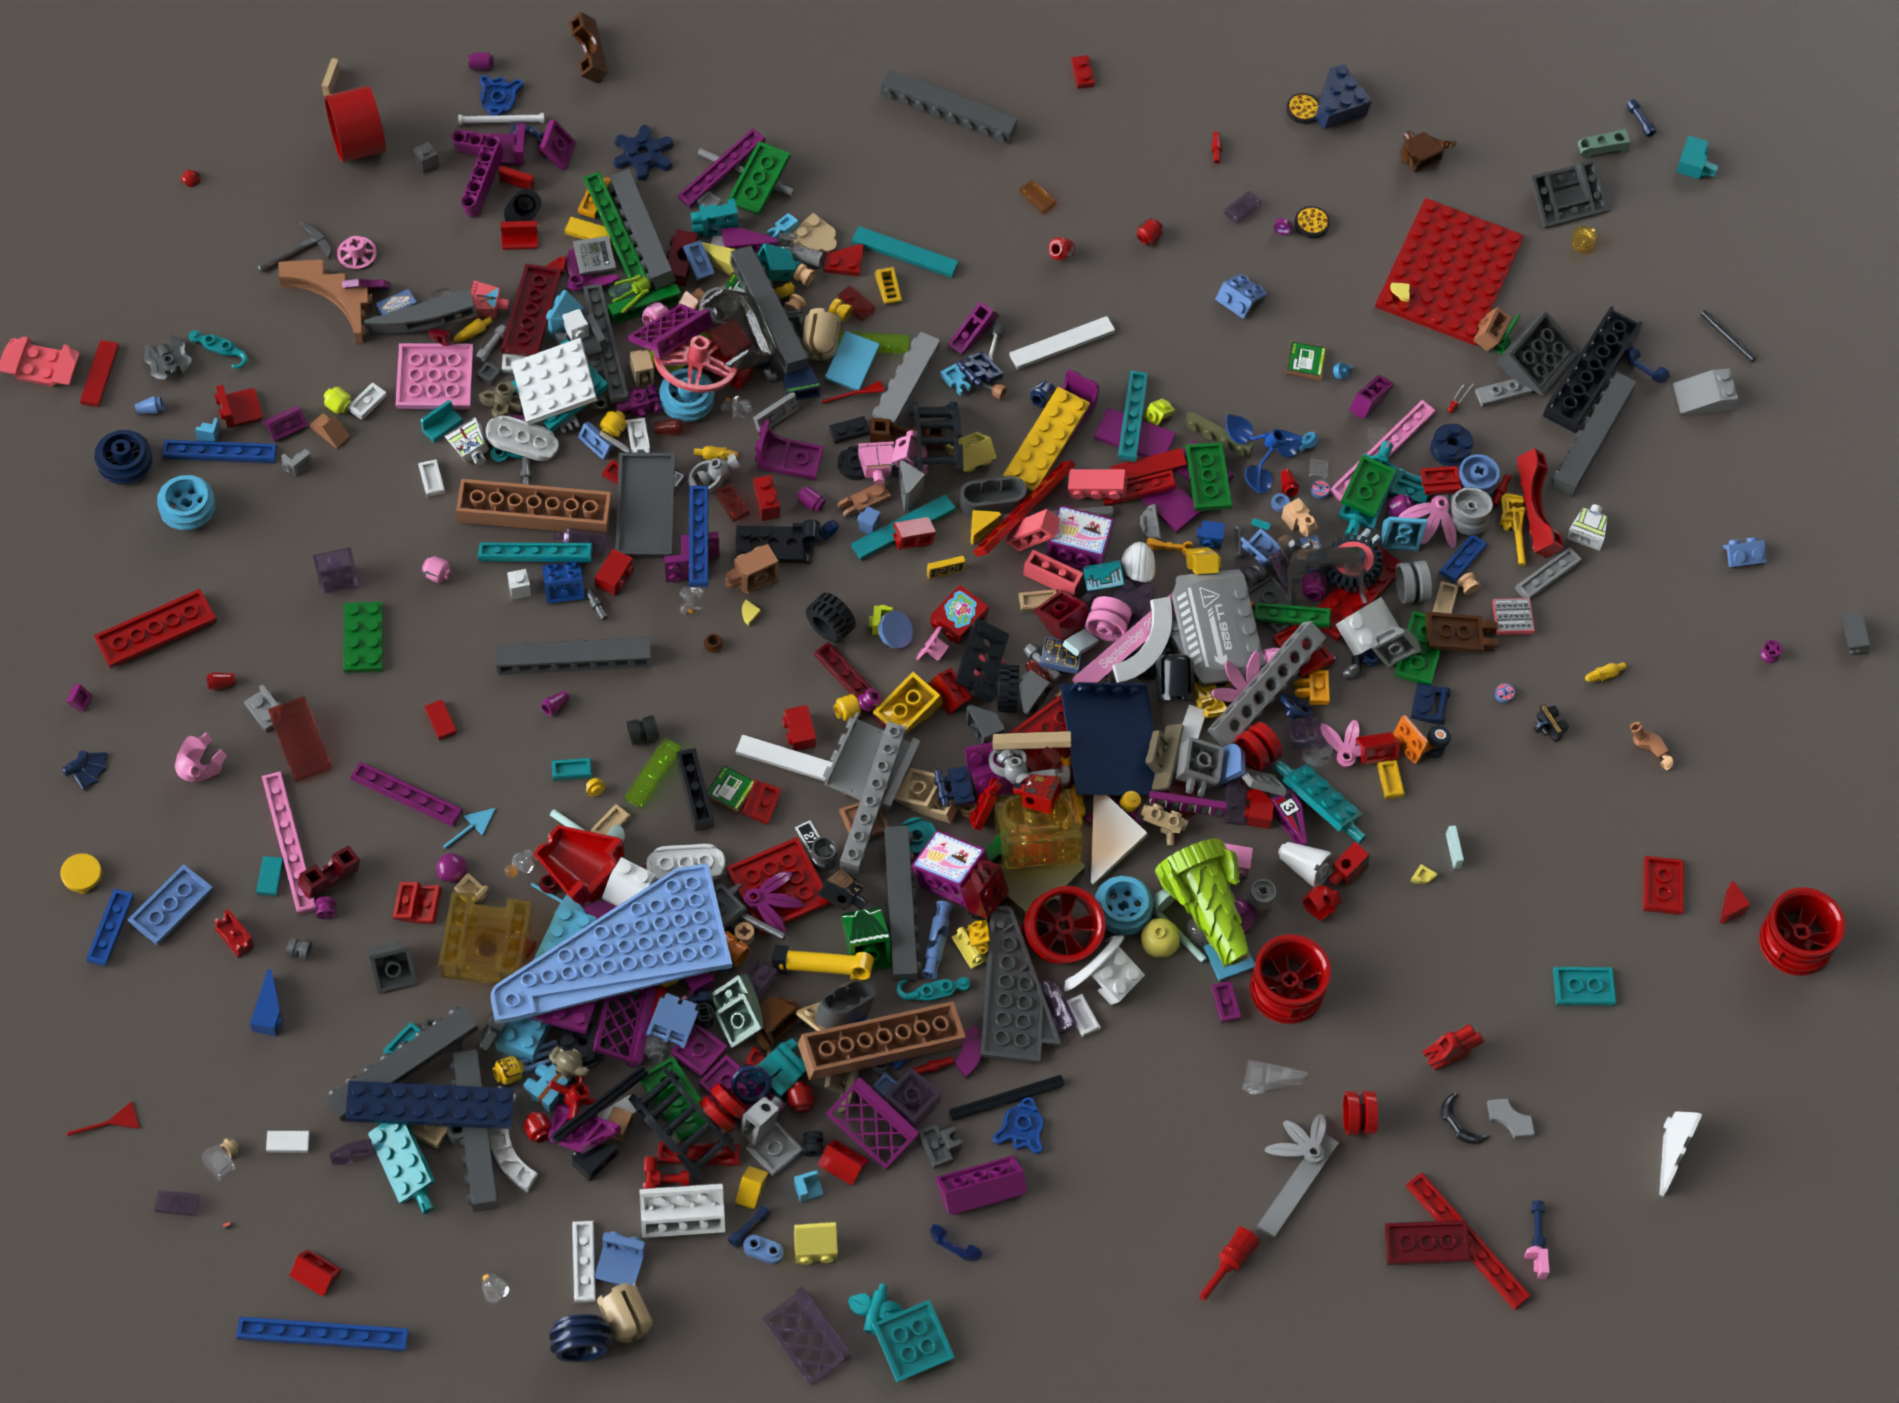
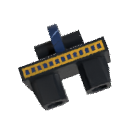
(1547, 723)

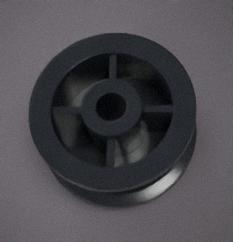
(584, 1044)

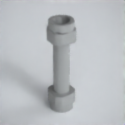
(483, 354)
(1032, 652)

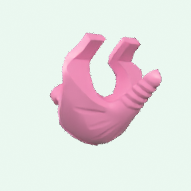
(188, 760)

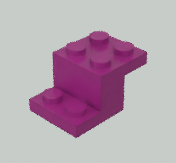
(678, 565)
(980, 772)

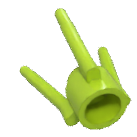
(640, 285)

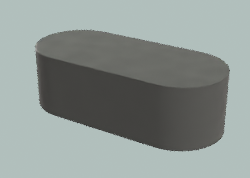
(992, 494)
(845, 1004)

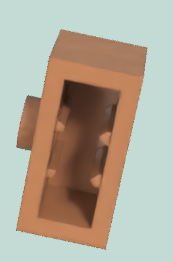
(1492, 328)

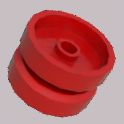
(1260, 746)
(721, 1110)
(1360, 1112)

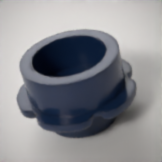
(1370, 653)

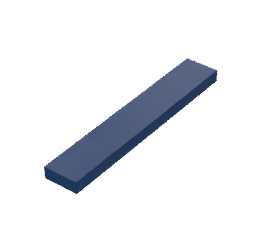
(219, 451)
(698, 536)

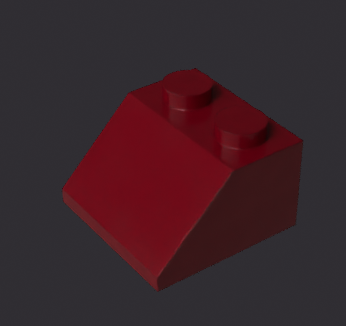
(1062, 614)

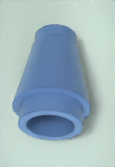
(152, 405)

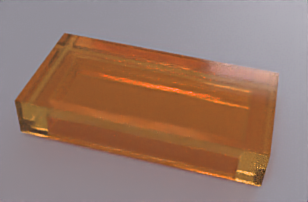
(1037, 196)

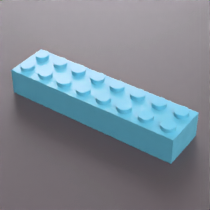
(526, 1036)

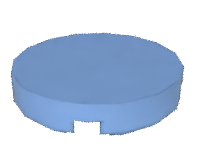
(895, 629)

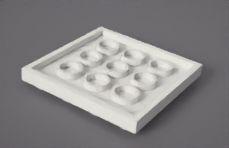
(554, 381)

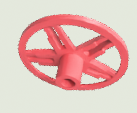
(697, 357)

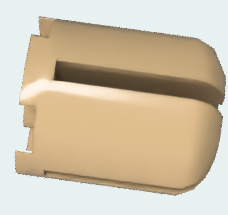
(821, 334)
(625, 1313)

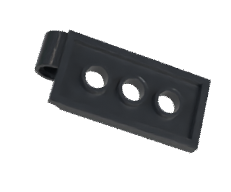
(802, 534)
(986, 685)

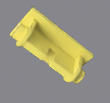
(969, 953)

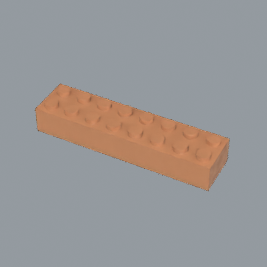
(532, 506)
(881, 1040)

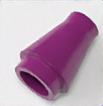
(554, 703)

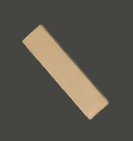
(1031, 740)

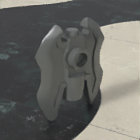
(167, 360)

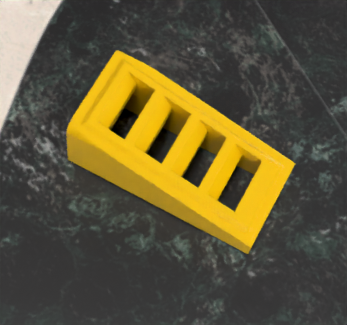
(888, 272)

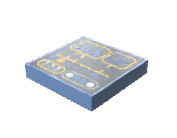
(1057, 657)

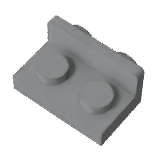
(259, 704)

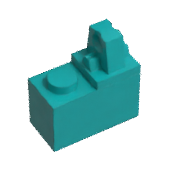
(1693, 159)

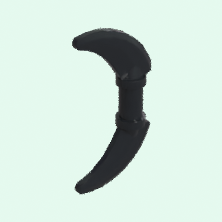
(1461, 1134)

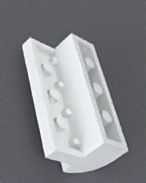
(682, 1210)

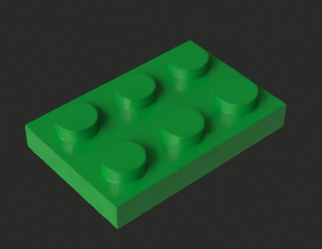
(1368, 486)

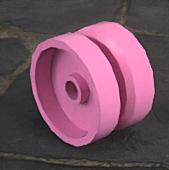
(1108, 618)

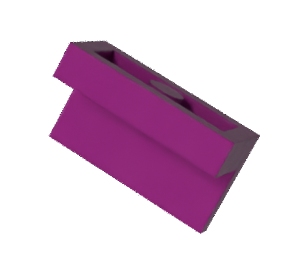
(285, 422)

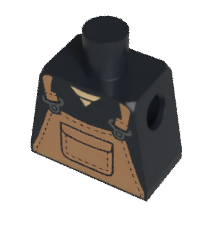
(843, 890)

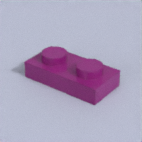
(1226, 1002)

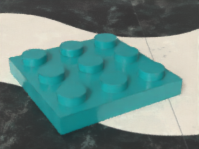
(913, 1341)

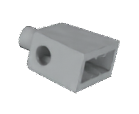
(760, 1119)

